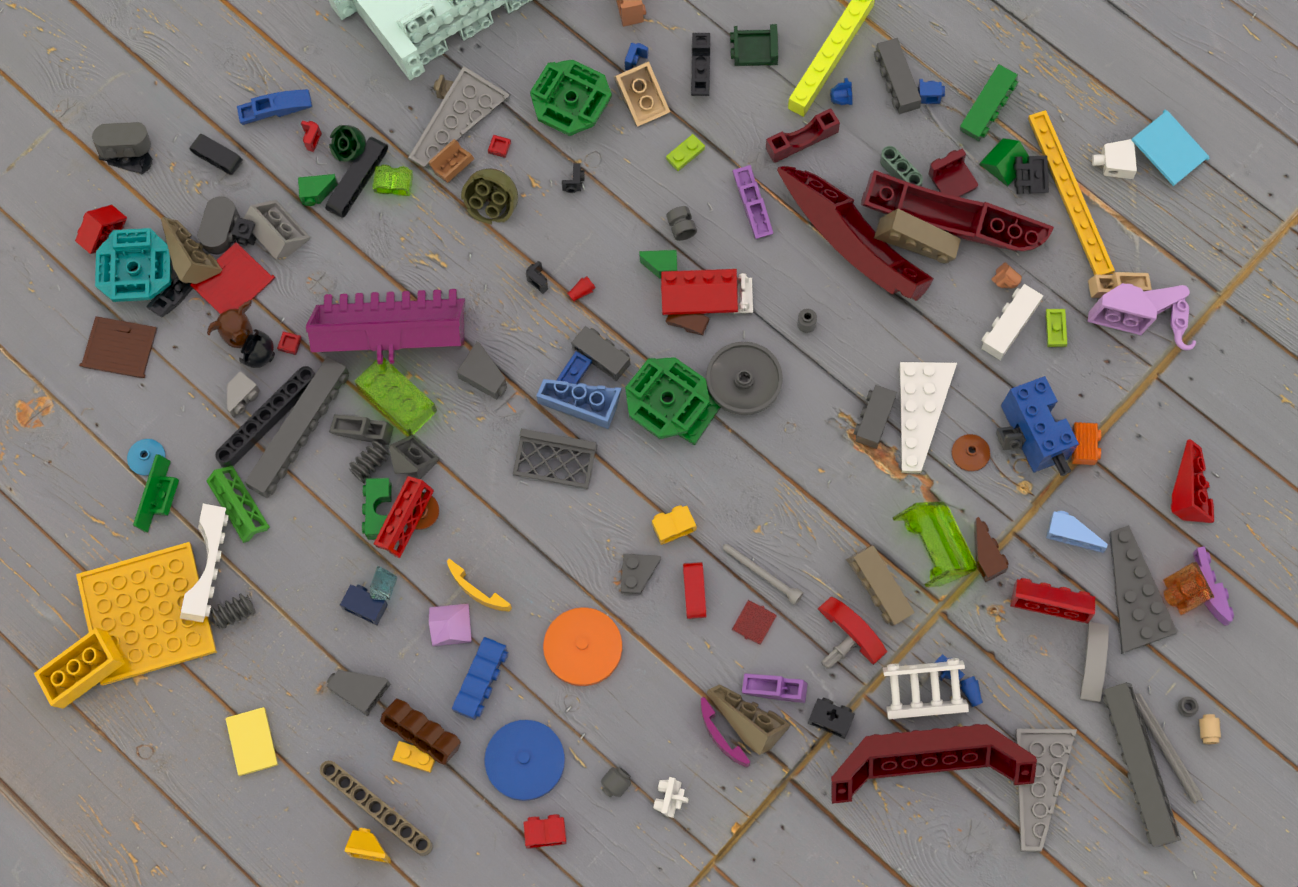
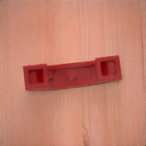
(855, 627)

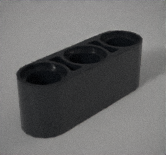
(216, 154)

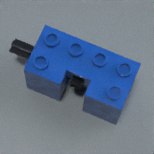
(1046, 440)

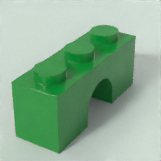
(376, 492)

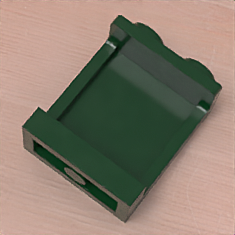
(755, 46)

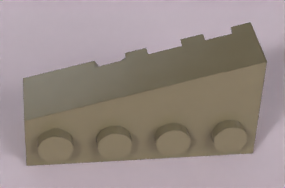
(917, 236)
(880, 585)

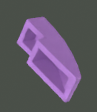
(775, 687)

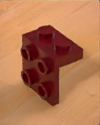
(952, 174)

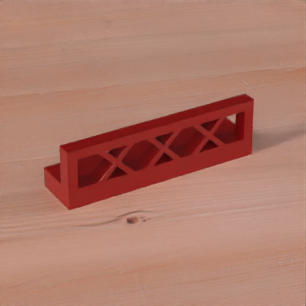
(402, 514)

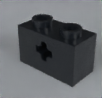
(841, 722)

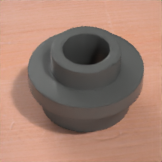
(1192, 702)

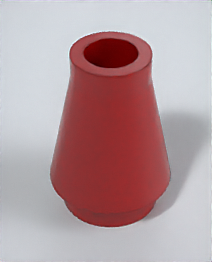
(581, 289)

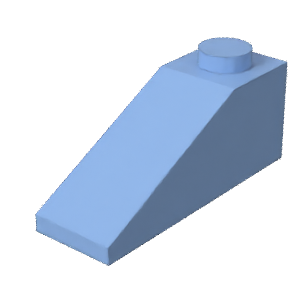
(1071, 531)

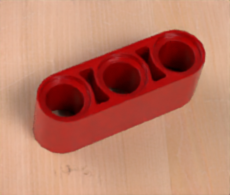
(694, 590)

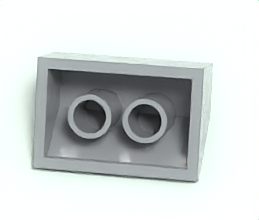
(276, 229)

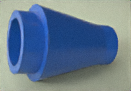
(971, 689)

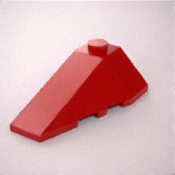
(1190, 493)

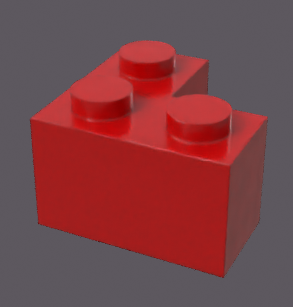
(97, 227)

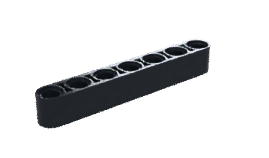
(264, 426)

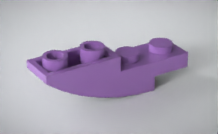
(1218, 605)

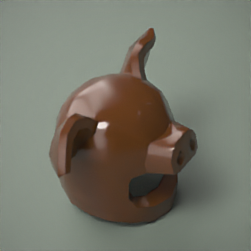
(233, 325)

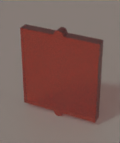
(754, 622)

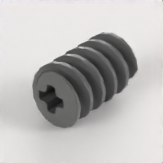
(368, 461)
(232, 611)

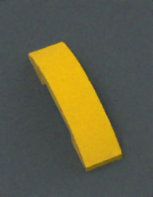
(495, 602)

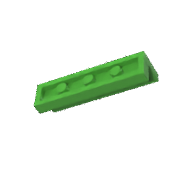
(239, 517)

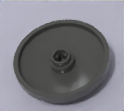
(744, 378)

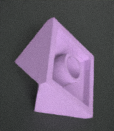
(450, 624)

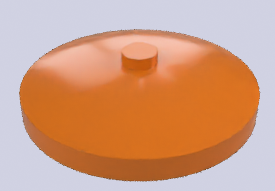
(582, 646)

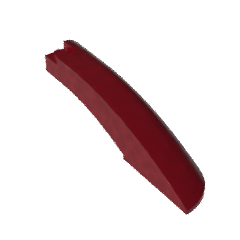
(956, 215)
(851, 235)

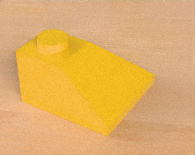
(366, 846)

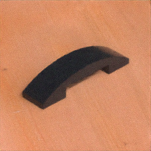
(700, 64)
(170, 298)

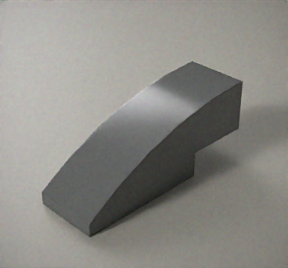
(361, 428)

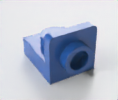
(634, 52)

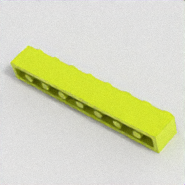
(829, 55)

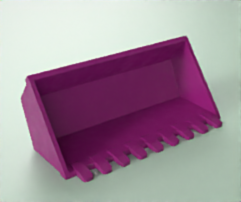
(387, 324)

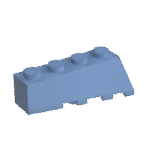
(580, 400)

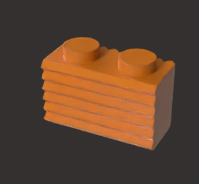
(1087, 437)

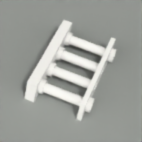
(917, 707)

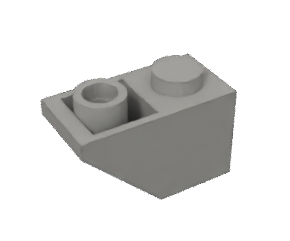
(239, 393)

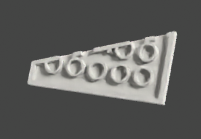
(921, 401)

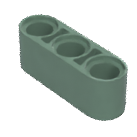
(899, 161)

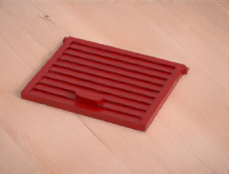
(237, 283)

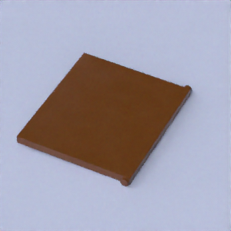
(119, 347)

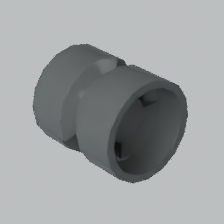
(683, 226)

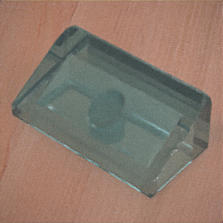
(382, 584)

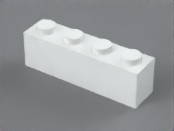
(1011, 322)

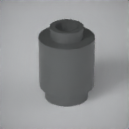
(807, 320)

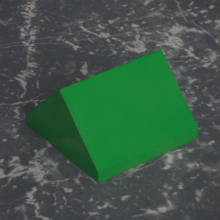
(1002, 158)

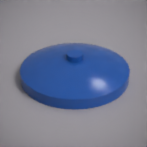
(524, 760)

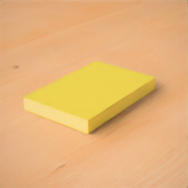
(251, 741)

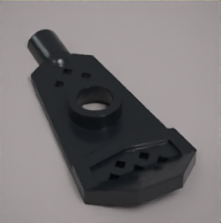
(132, 164)

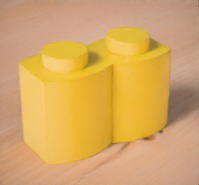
(673, 524)

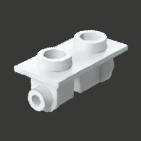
(745, 294)

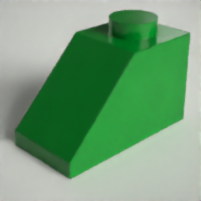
(316, 188)
(659, 261)

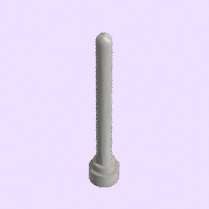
(793, 594)

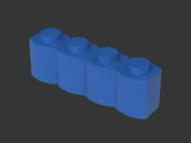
(479, 679)

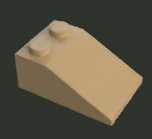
(642, 94)

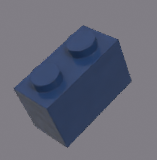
(358, 602)

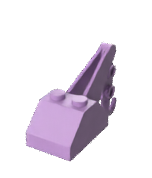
(1134, 310)

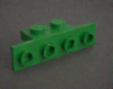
(157, 494)

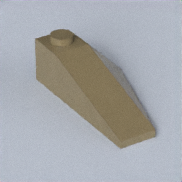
(186, 255)
(753, 725)

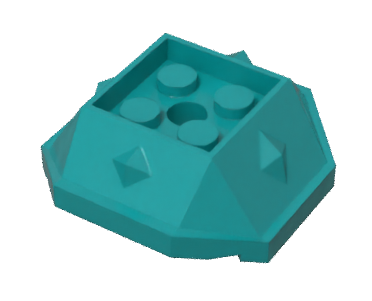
(129, 250)

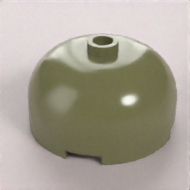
(493, 187)

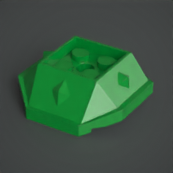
(566, 81)
(666, 379)

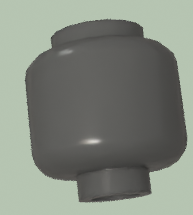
(616, 782)

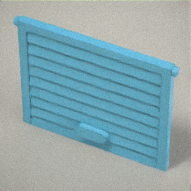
(1170, 148)

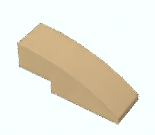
(1102, 284)

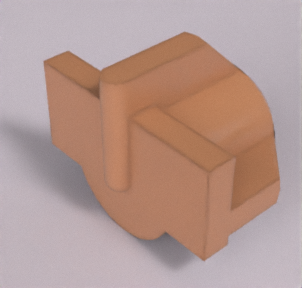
(1006, 277)

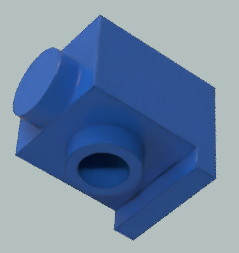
(931, 92)

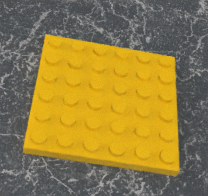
(142, 608)

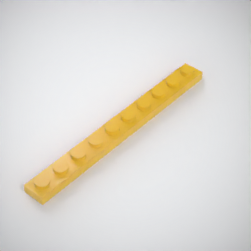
(1071, 194)

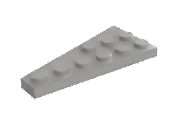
(461, 109)
(1038, 799)

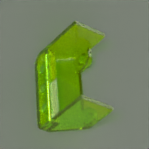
(941, 539)

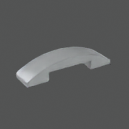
(1095, 662)

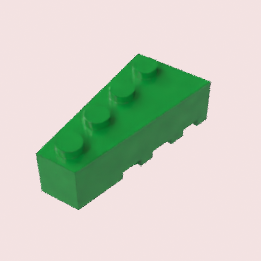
(989, 103)

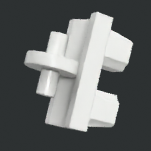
(673, 797)

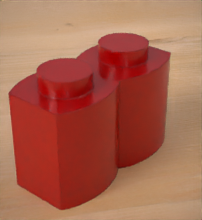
(545, 831)

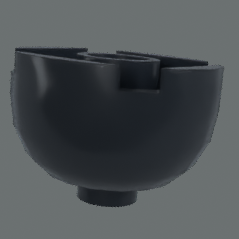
(257, 350)

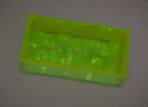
(396, 396)

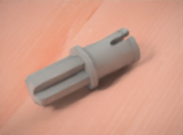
(839, 652)

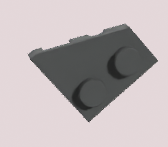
(637, 571)

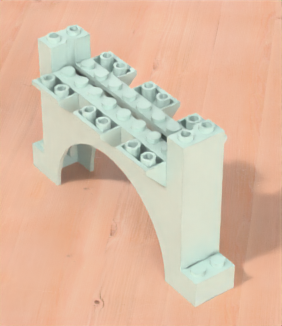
(418, 28)

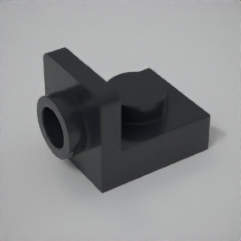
(536, 278)

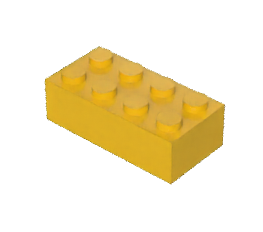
(79, 668)

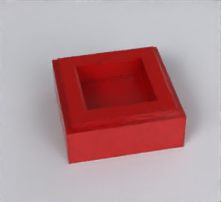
(499, 146)
(289, 343)

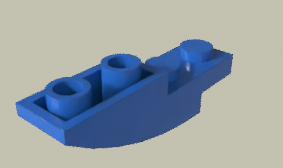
(274, 104)

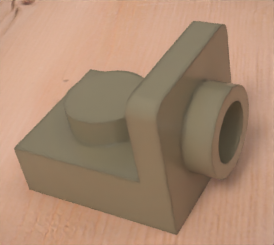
(442, 86)

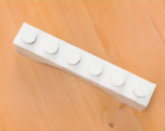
(196, 599)

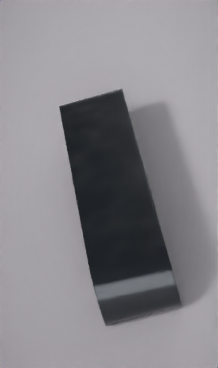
(356, 177)

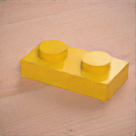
(413, 757)

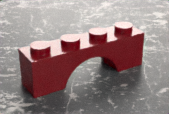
(819, 128)

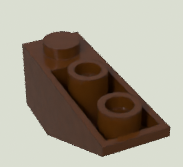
(987, 556)

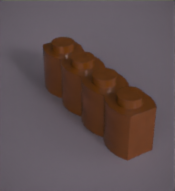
(420, 731)

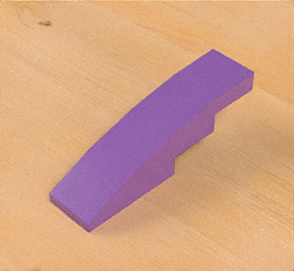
(752, 202)

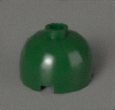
(347, 143)

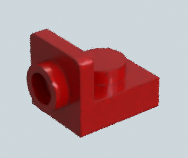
(312, 134)

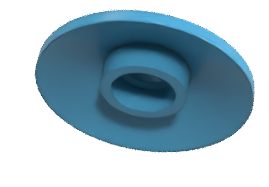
(143, 465)

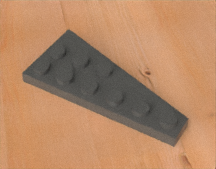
(1138, 600)

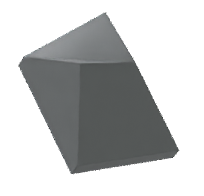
(412, 457)

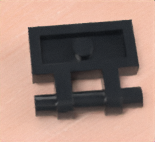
(1037, 174)

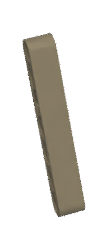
(371, 799)

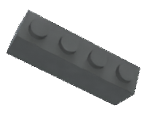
(898, 76)

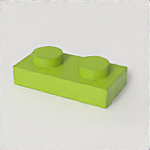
(685, 152)
(1056, 327)

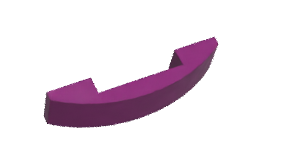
(736, 754)

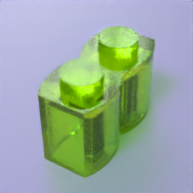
(392, 180)

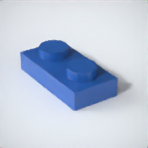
(575, 368)

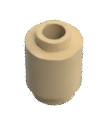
(1210, 729)

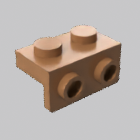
(450, 161)

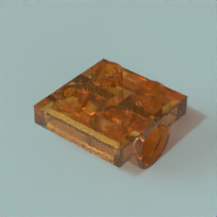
(1187, 588)

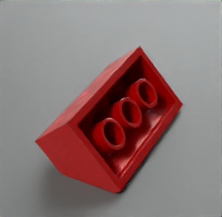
(699, 291)
(1053, 601)

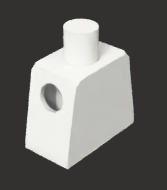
(1117, 159)

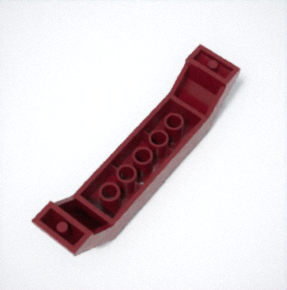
(932, 752)

